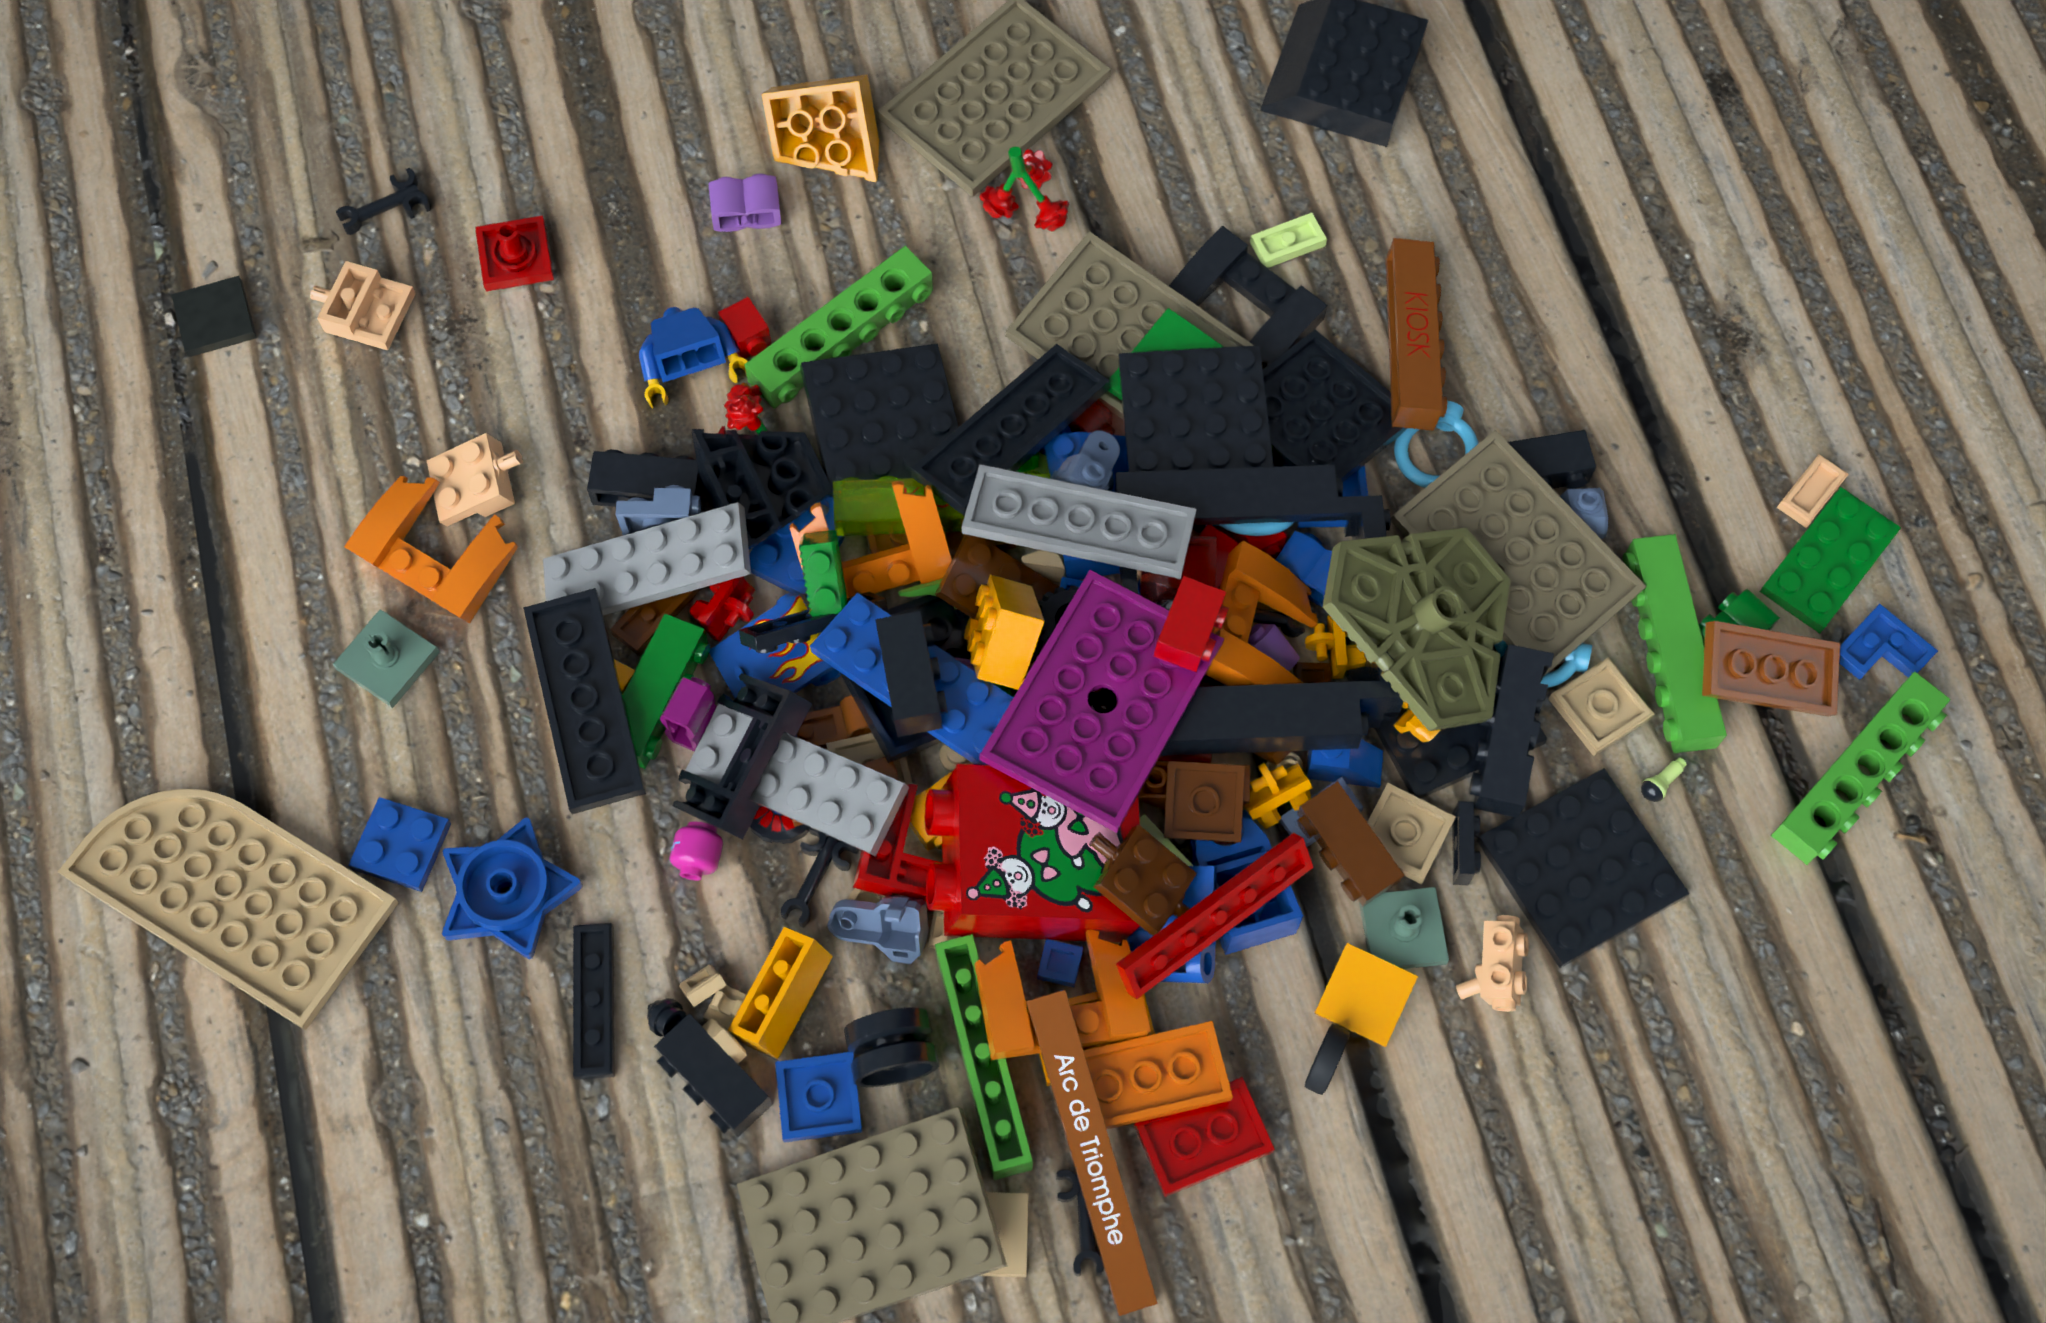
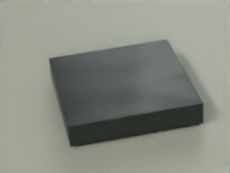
(213, 316)

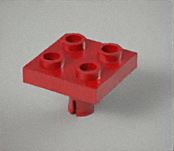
(514, 253)

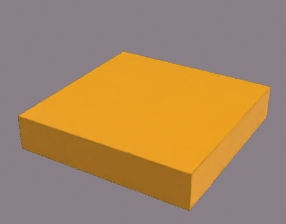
(1366, 995)

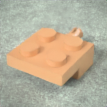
(363, 306)
(473, 479)

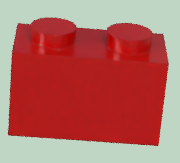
(1190, 623)

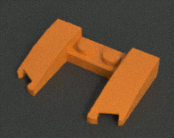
(920, 560)
(1251, 578)
(456, 589)
(1009, 1023)

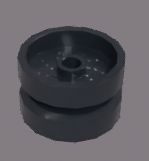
(891, 1047)

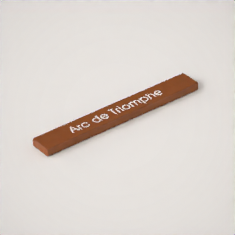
(1091, 1152)

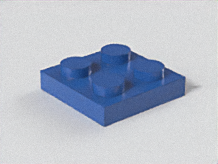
(400, 844)
(818, 1097)

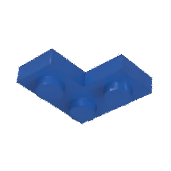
(1888, 638)

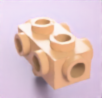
(1501, 973)

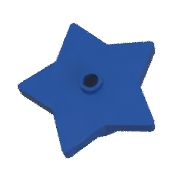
(488, 869)

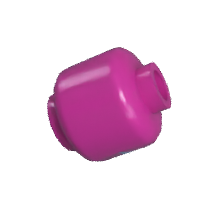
(696, 850)

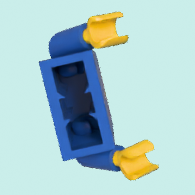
(684, 345)

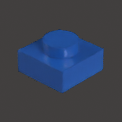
(1060, 963)

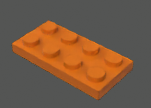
(1158, 1075)

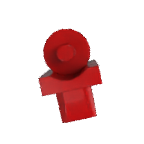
(725, 607)

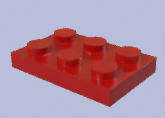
(1204, 1141)

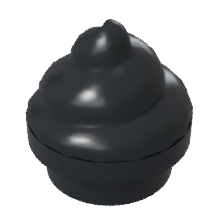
(664, 1015)

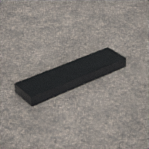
(593, 1001)

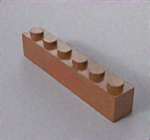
(1414, 335)

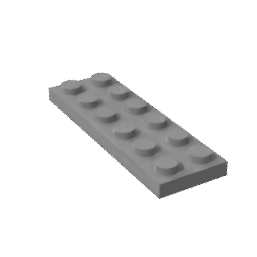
(1079, 521)
(655, 561)
(807, 783)

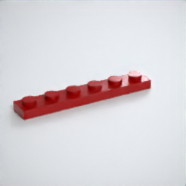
(1214, 916)

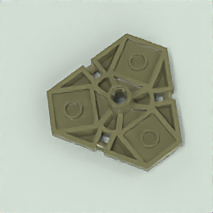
(1434, 609)

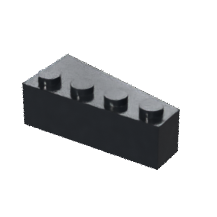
(1511, 732)

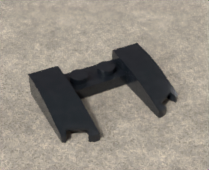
(1226, 260)
(772, 714)

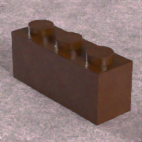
(1349, 844)

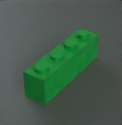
(669, 657)

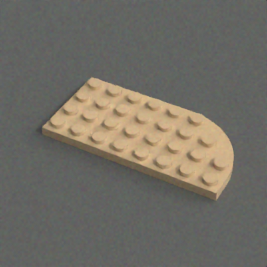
(233, 895)

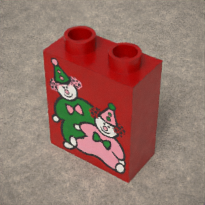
(1018, 862)

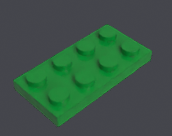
(1830, 560)

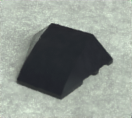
(766, 473)

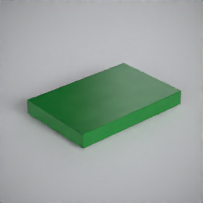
(1168, 333)

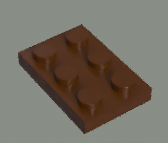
(972, 567)

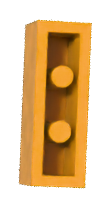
(780, 992)

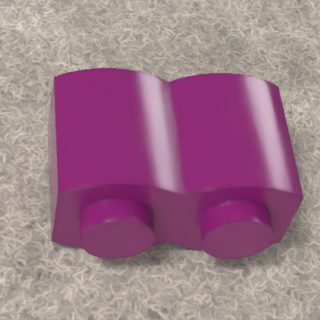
(689, 712)

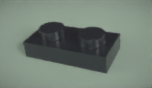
(1464, 829)

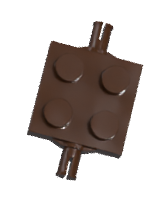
(1143, 878)

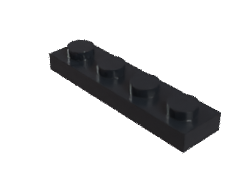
(793, 628)

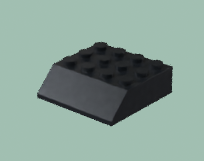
(1346, 68)

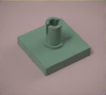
(386, 658)
(1405, 928)

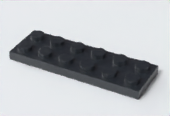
(1011, 425)
(584, 701)

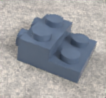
(667, 506)

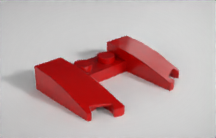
(891, 868)

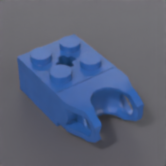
(1274, 919)

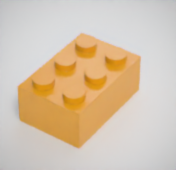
(1004, 631)

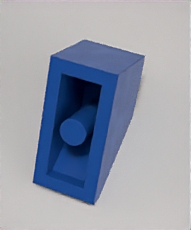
(1355, 766)

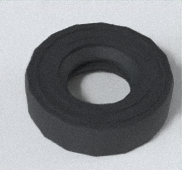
(1327, 1059)

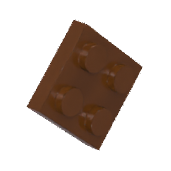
(1204, 801)

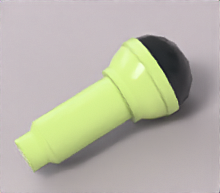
(1656, 787)

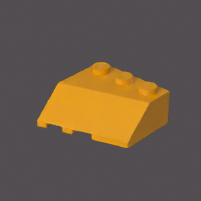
(825, 126)

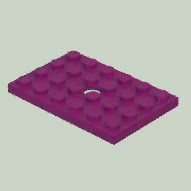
(1064, 745)

